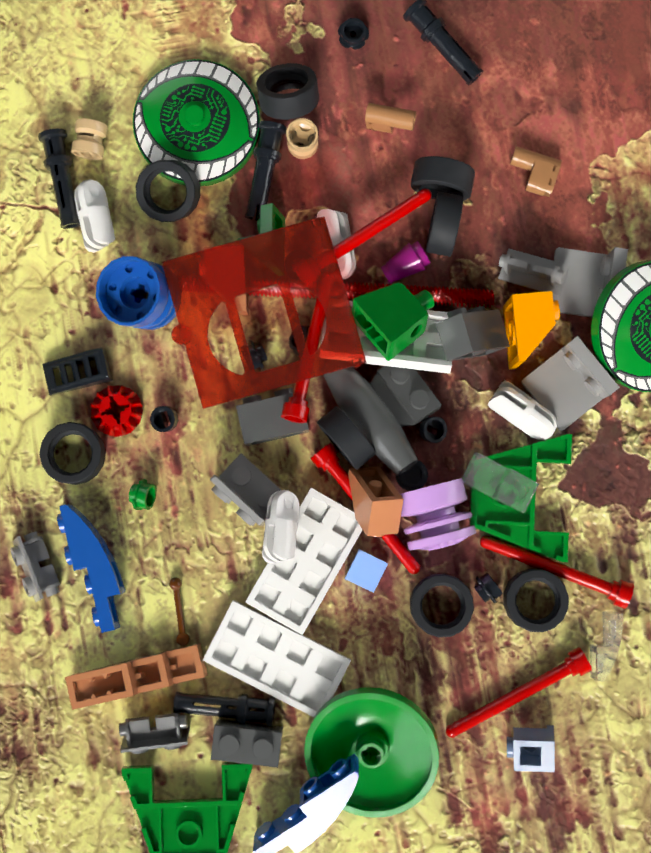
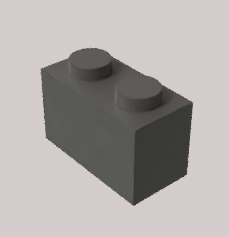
(472, 333)
(262, 419)
(246, 743)

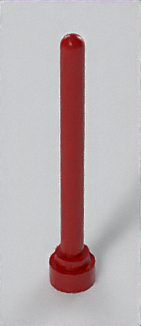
(382, 222)
(296, 407)
(328, 460)
(618, 592)
(574, 664)

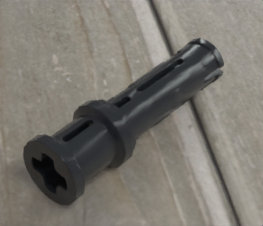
(434, 31)
(267, 155)
(58, 164)
(185, 704)

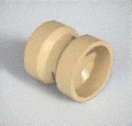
(300, 132)
(89, 139)

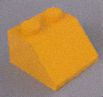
(527, 322)

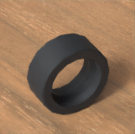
(286, 77)
(443, 175)
(144, 197)
(444, 224)
(346, 437)
(47, 453)
(559, 591)
(461, 620)

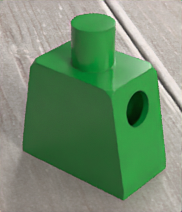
(392, 317)

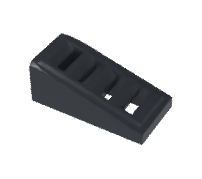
(104, 372)

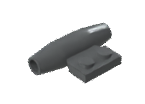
(383, 407)

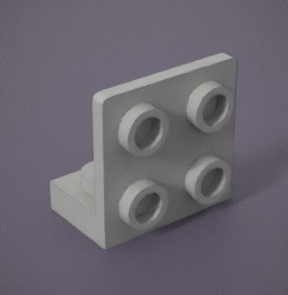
(586, 278)
(570, 383)
(246, 488)

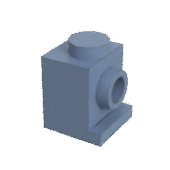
(532, 749)

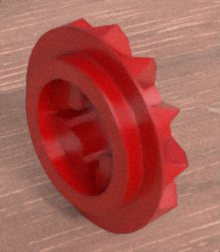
(129, 418)

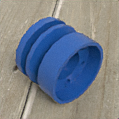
(122, 292)

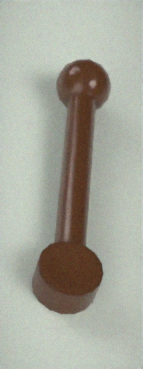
(183, 638)

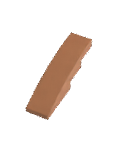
(136, 676)

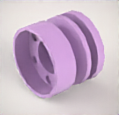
(437, 515)

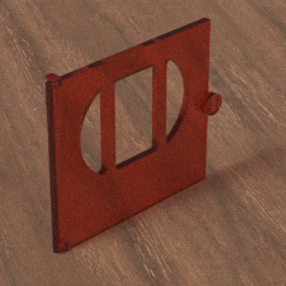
(277, 257)

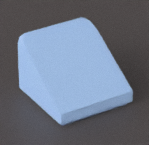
(366, 570)

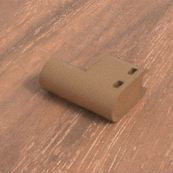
(386, 118)
(542, 167)

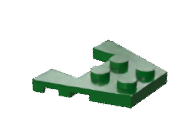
(512, 525)
(188, 823)

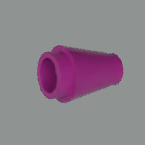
(406, 262)

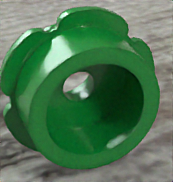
(142, 495)

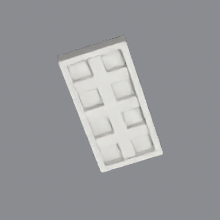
(423, 354)
(295, 587)
(276, 659)

